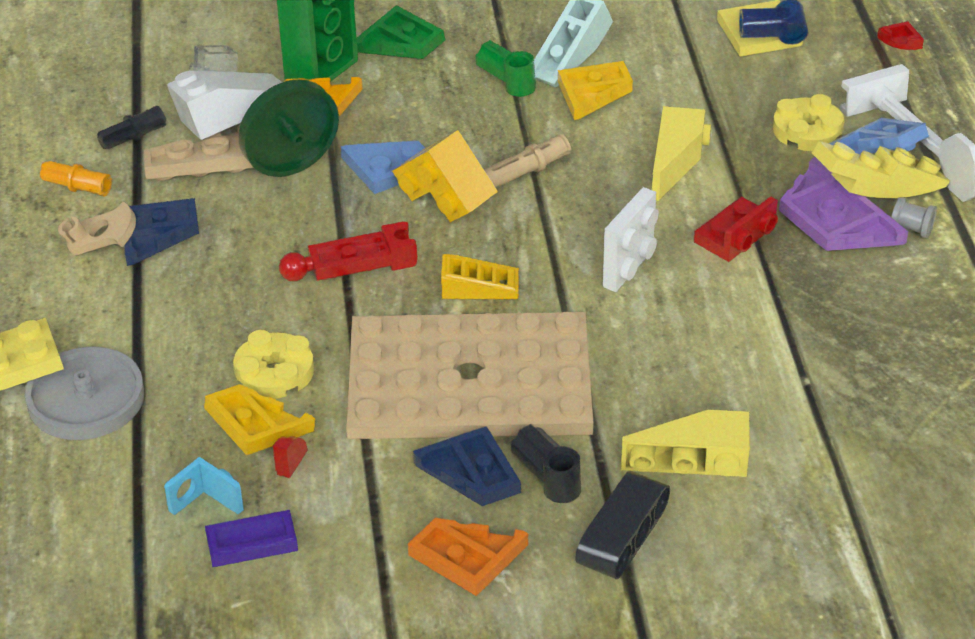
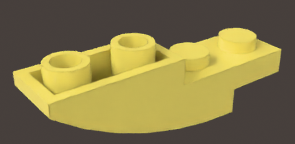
(883, 174)

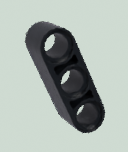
(622, 524)

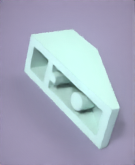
(572, 39)

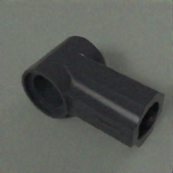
(552, 464)

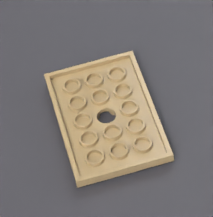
(409, 386)

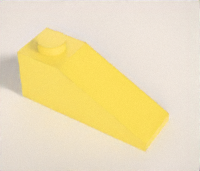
(678, 146)

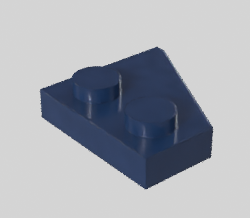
(160, 227)
(471, 466)

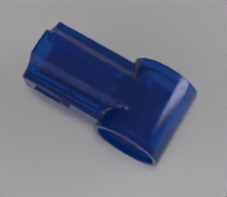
(783, 21)

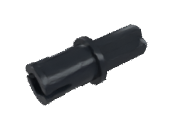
(132, 127)

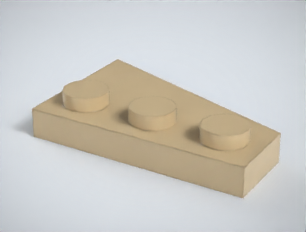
(195, 159)

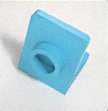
(206, 479)

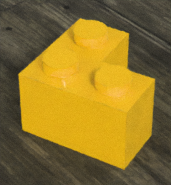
(449, 173)

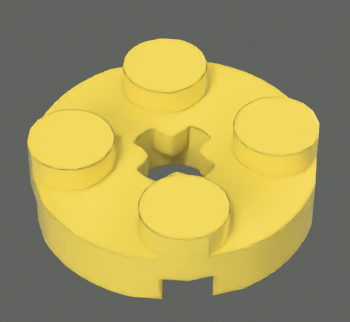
(794, 115)
(264, 348)

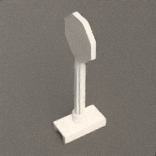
(885, 91)

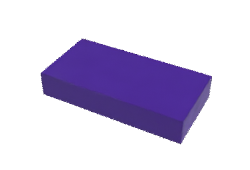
(251, 538)

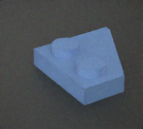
(885, 133)
(376, 161)

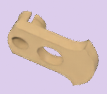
(81, 234)

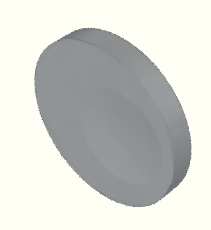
(88, 397)

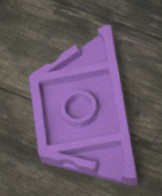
(835, 216)

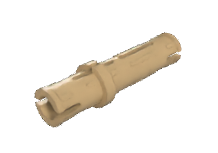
(533, 158)

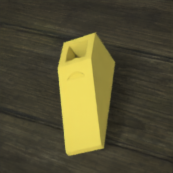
(696, 444)

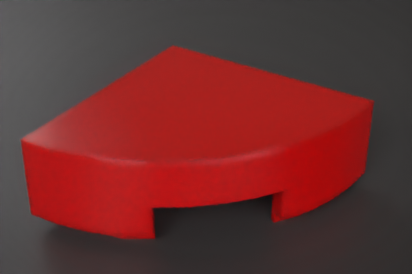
(901, 36)
(288, 454)

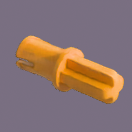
(76, 178)

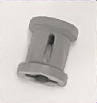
(914, 217)

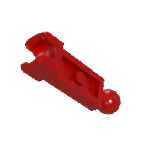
(354, 254)

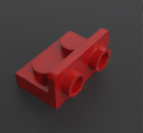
(737, 227)

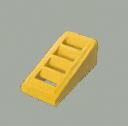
(467, 279)

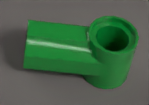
(513, 68)

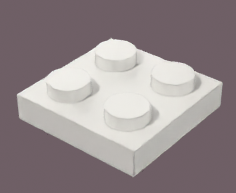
(629, 239)

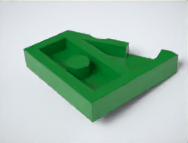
(400, 35)

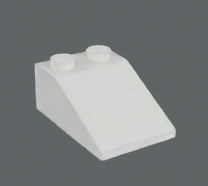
(216, 99)

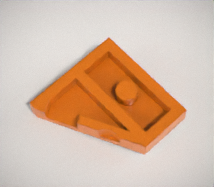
(466, 552)

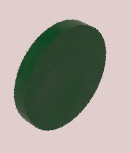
(288, 128)

